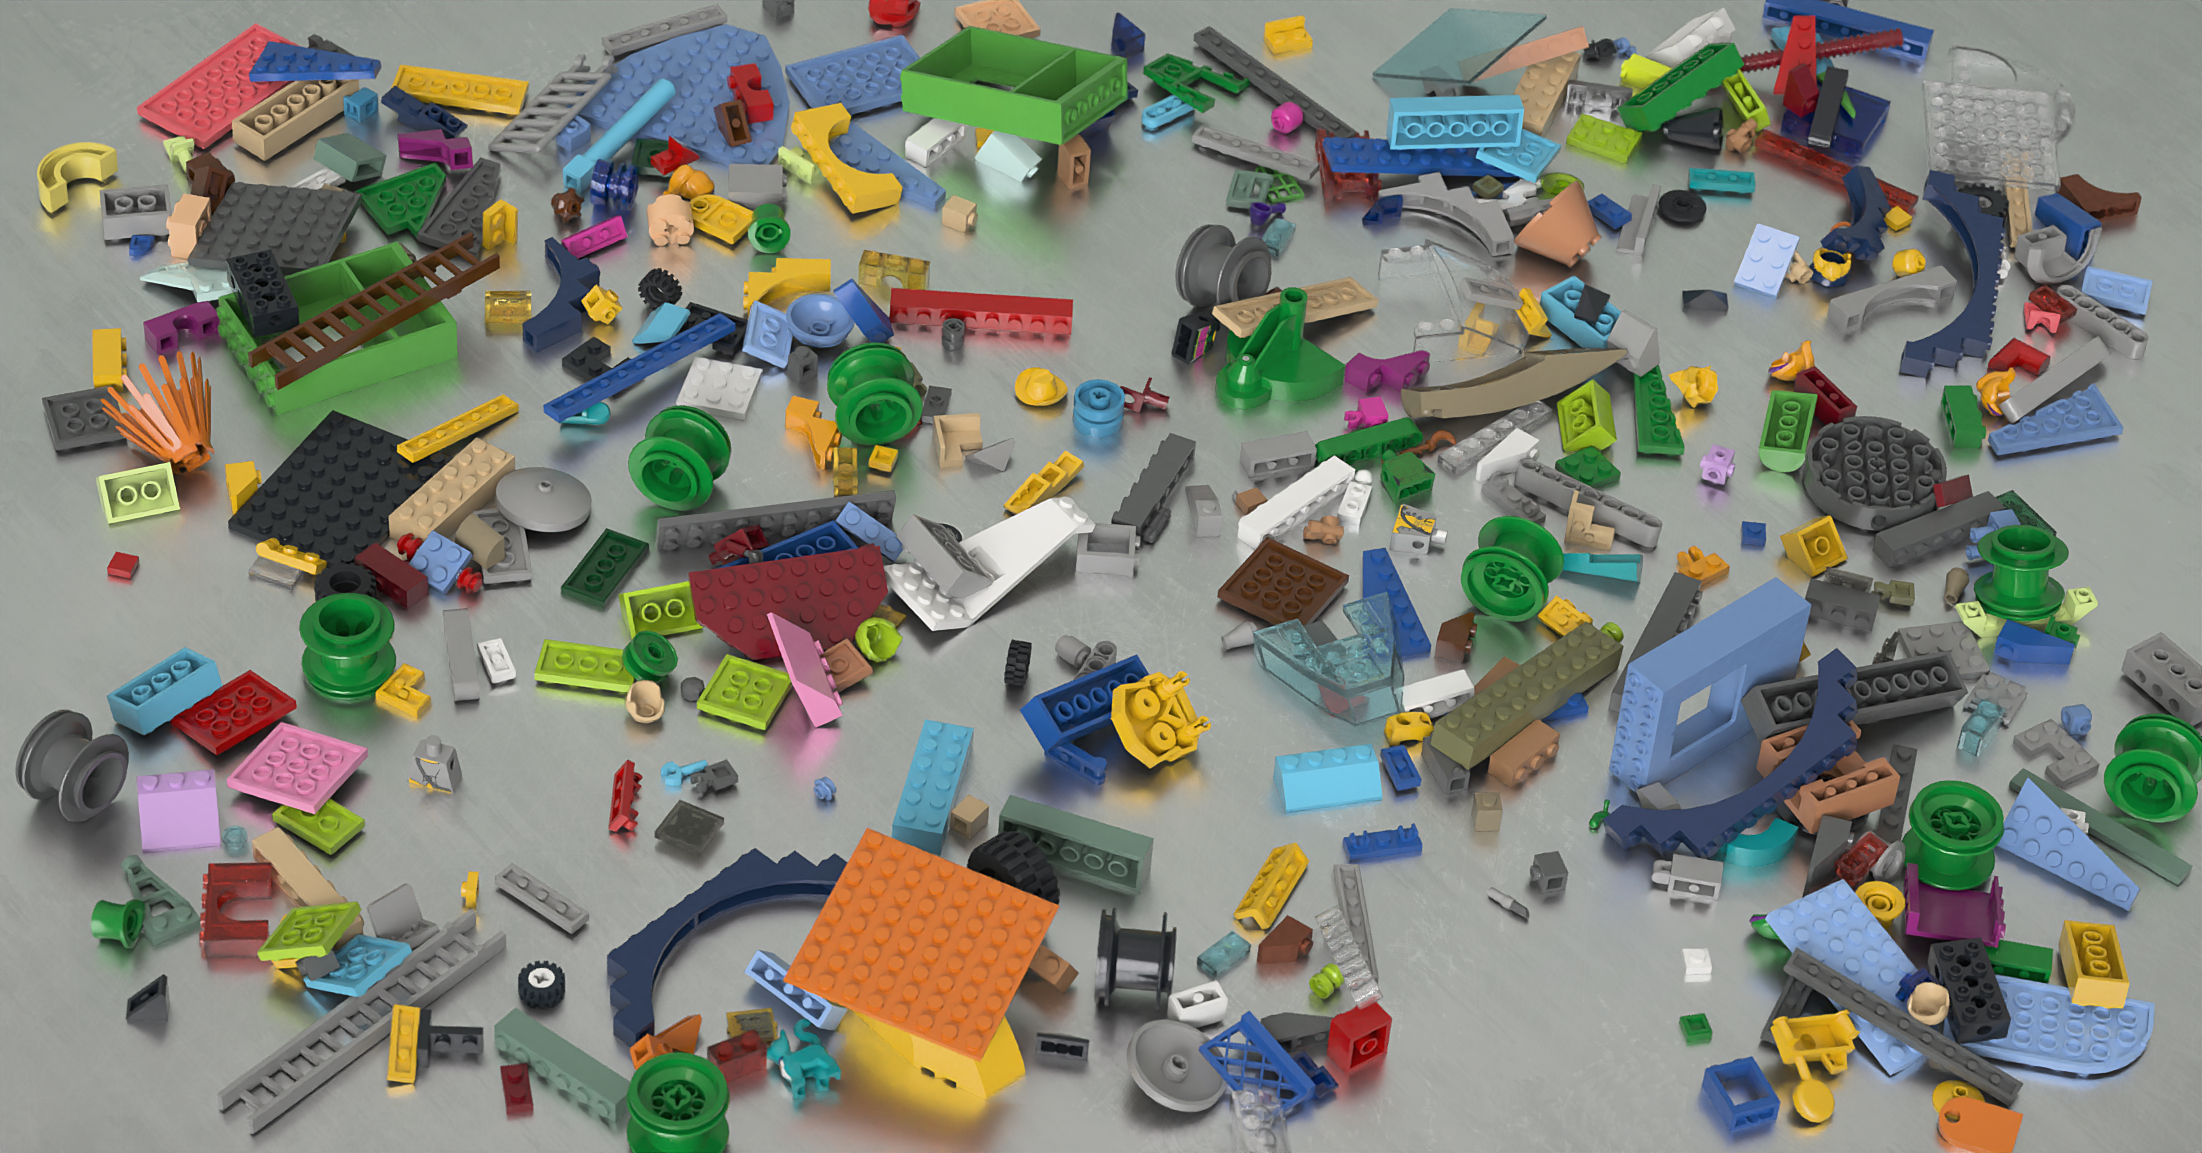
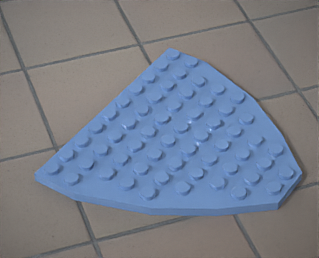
(699, 72)

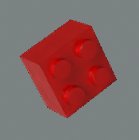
(1358, 1036)

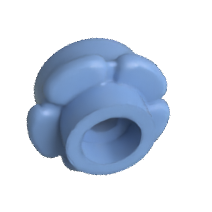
(824, 788)

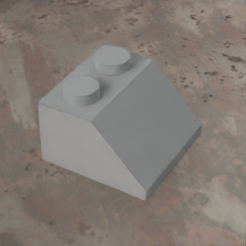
(1638, 339)

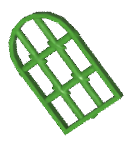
(1284, 186)

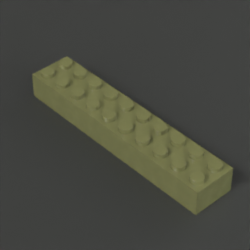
(1526, 694)

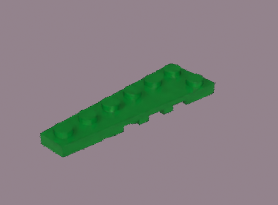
(1654, 417)

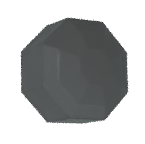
(692, 688)

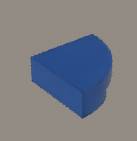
(141, 244)

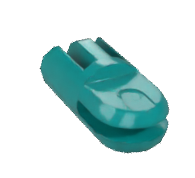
(594, 415)

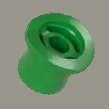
(769, 229)
(118, 921)

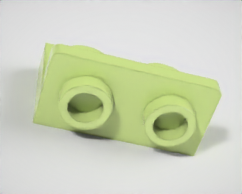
(799, 163)

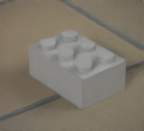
(135, 211)

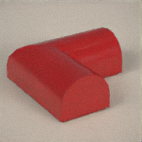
(2020, 354)

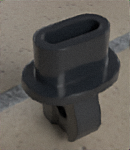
(1600, 49)

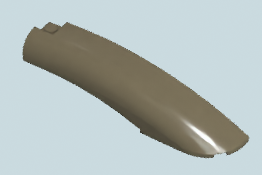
(1515, 385)

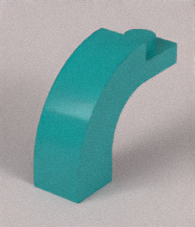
(1761, 848)

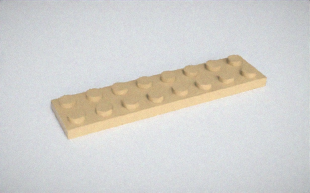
(1323, 302)

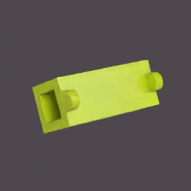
(1642, 71)

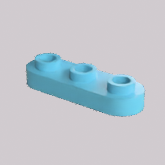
(1164, 111)

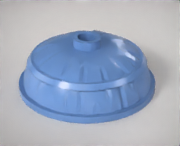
(819, 320)

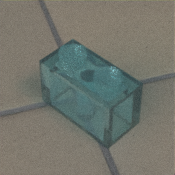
(1981, 728)

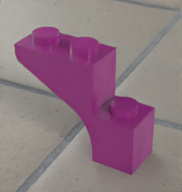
(434, 147)
(1394, 372)

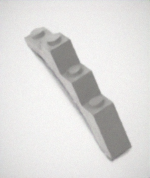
(1459, 204)

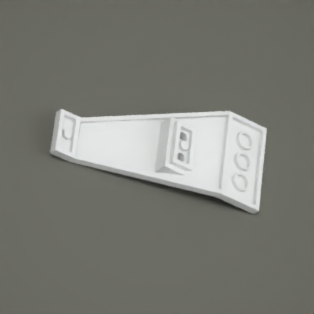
(1003, 552)

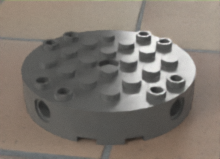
(1873, 472)

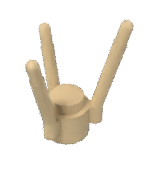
(1799, 270)

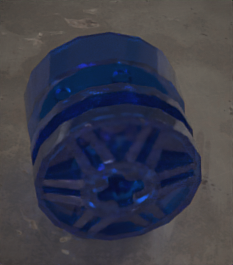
(610, 184)

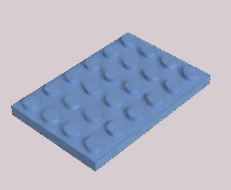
(856, 76)

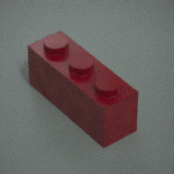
(1831, 403)
(394, 576)

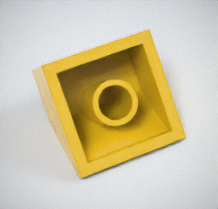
(1814, 545)

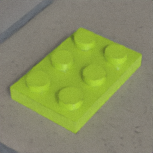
(1604, 138)
(325, 829)

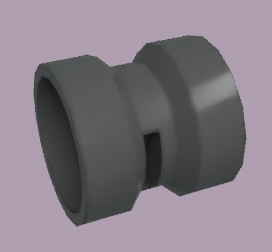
(953, 333)

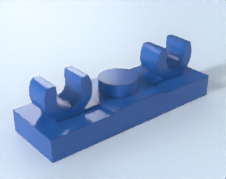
(1382, 843)

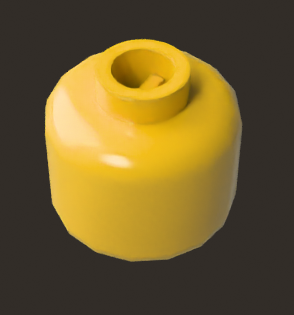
(1908, 262)

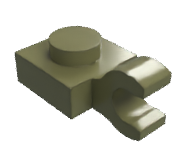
(1897, 592)

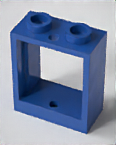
(1746, 1113)

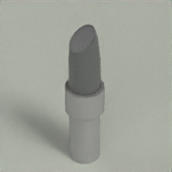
(1508, 902)

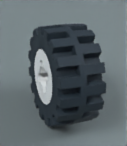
(541, 984)

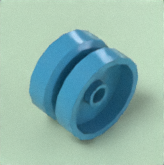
(1098, 408)

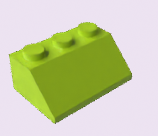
(1586, 418)
(659, 609)

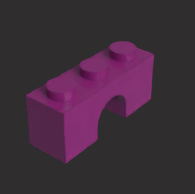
(197, 318)

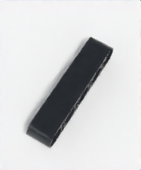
(1828, 108)

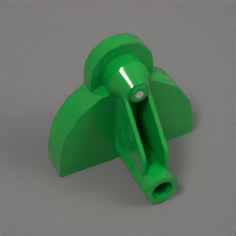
(1277, 360)

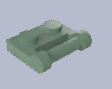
(1243, 186)

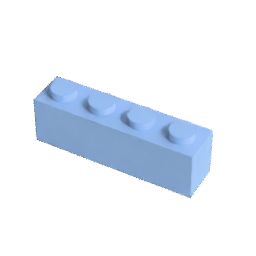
(770, 972)

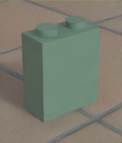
(349, 157)

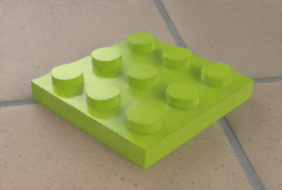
(745, 692)
(309, 931)

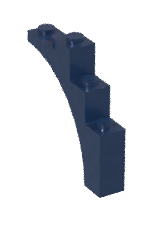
(1867, 220)
(563, 314)

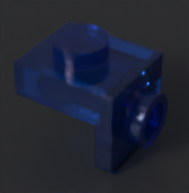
(1909, 983)

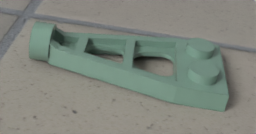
(170, 923)

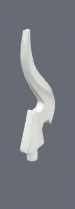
(1515, 194)

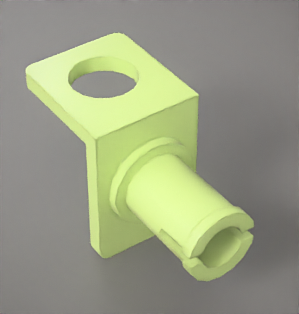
(181, 150)

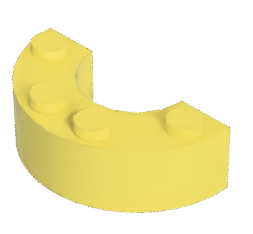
(71, 163)

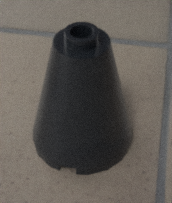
(1697, 128)

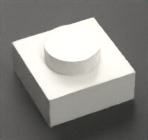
(1696, 961)

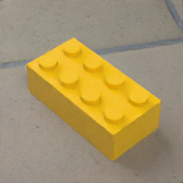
(2093, 964)

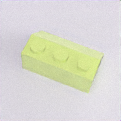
(137, 493)

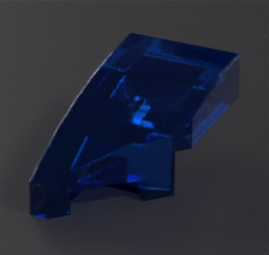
(1385, 207)

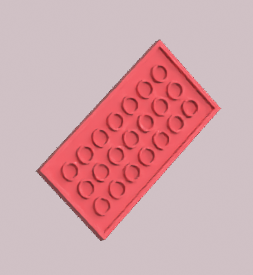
(215, 90)

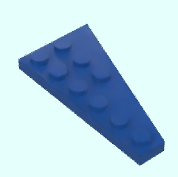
(300, 63)
(1381, 576)

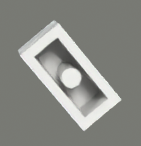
(1198, 1005)

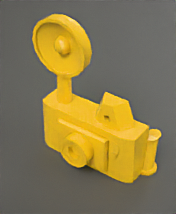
(1815, 1039)

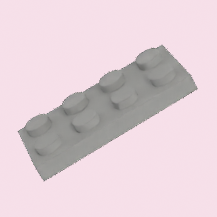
(517, 561)

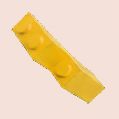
(787, 278)

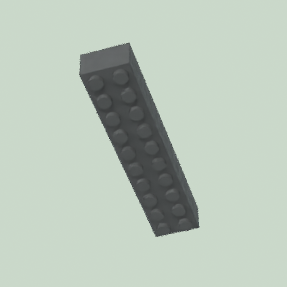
(1880, 693)

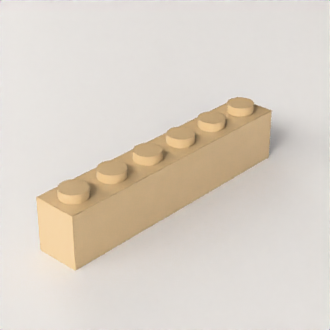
(299, 878)

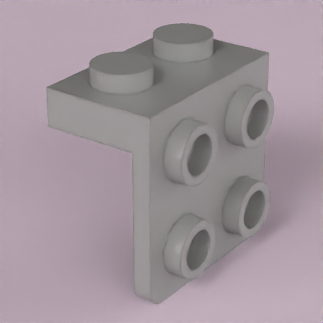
(399, 918)

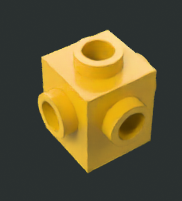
(602, 304)

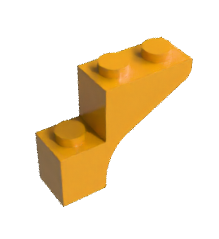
(822, 434)

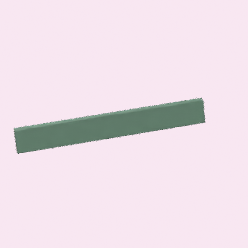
(2111, 831)

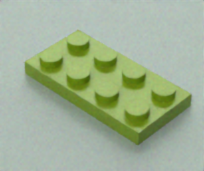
(583, 666)

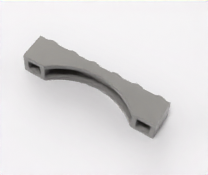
(1926, 286)

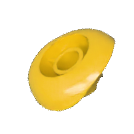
(1039, 387)

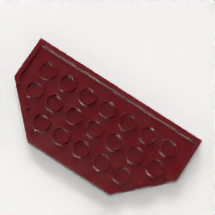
(815, 592)

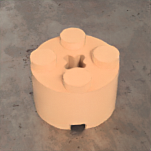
(670, 220)

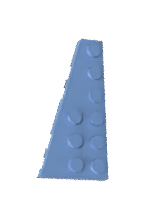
(869, 155)
(2062, 422)
(2053, 842)

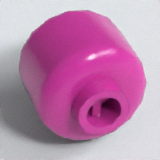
(1287, 117)

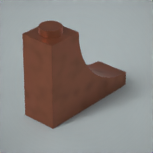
(2098, 202)

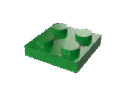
(1589, 468)

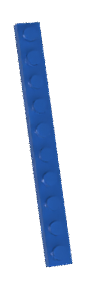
(639, 368)

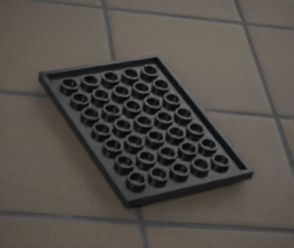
(336, 491)

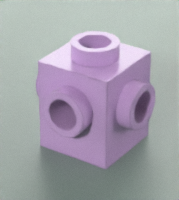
(1718, 464)

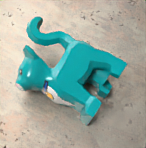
(805, 1062)

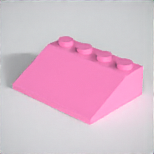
(807, 670)

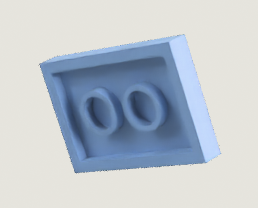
(1766, 261)
(2117, 289)
(768, 334)

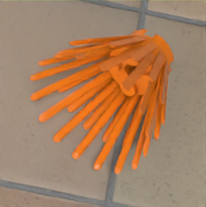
(186, 434)

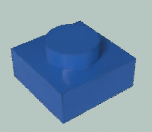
(1753, 533)

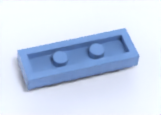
(869, 531)

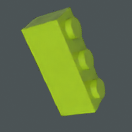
(1746, 100)

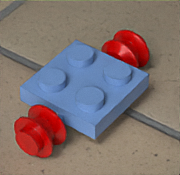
(441, 562)

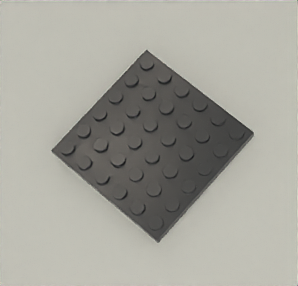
(294, 223)

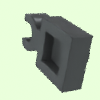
(716, 775)

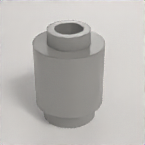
(1072, 650)

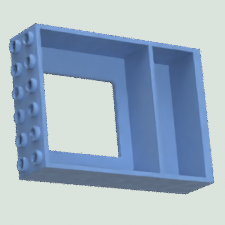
(1731, 650)

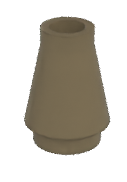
(1956, 582)

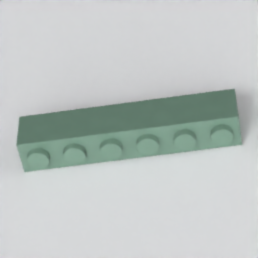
(563, 1063)

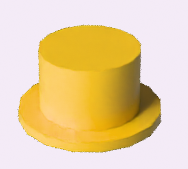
(1882, 901)

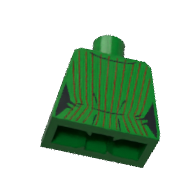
(1405, 476)

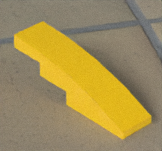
(1045, 484)

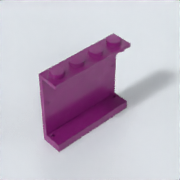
(1953, 913)

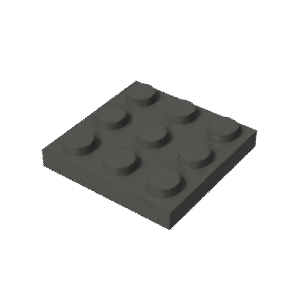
(79, 420)

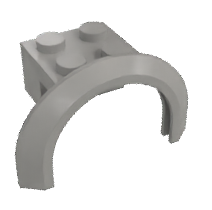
(2046, 258)

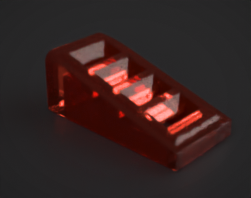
(1852, 872)

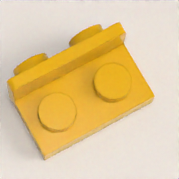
(1287, 35)
(499, 223)
(1562, 616)

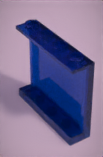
(1850, 133)

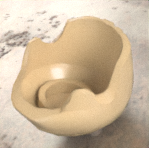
(645, 701)
(1929, 1003)

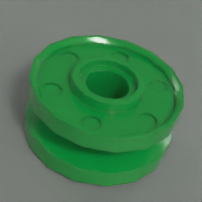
(649, 657)

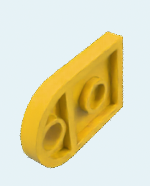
(720, 217)

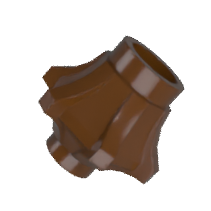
(567, 204)

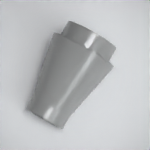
(1240, 636)

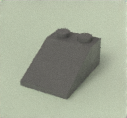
(1829, 846)

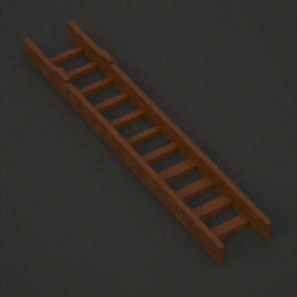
(351, 339)

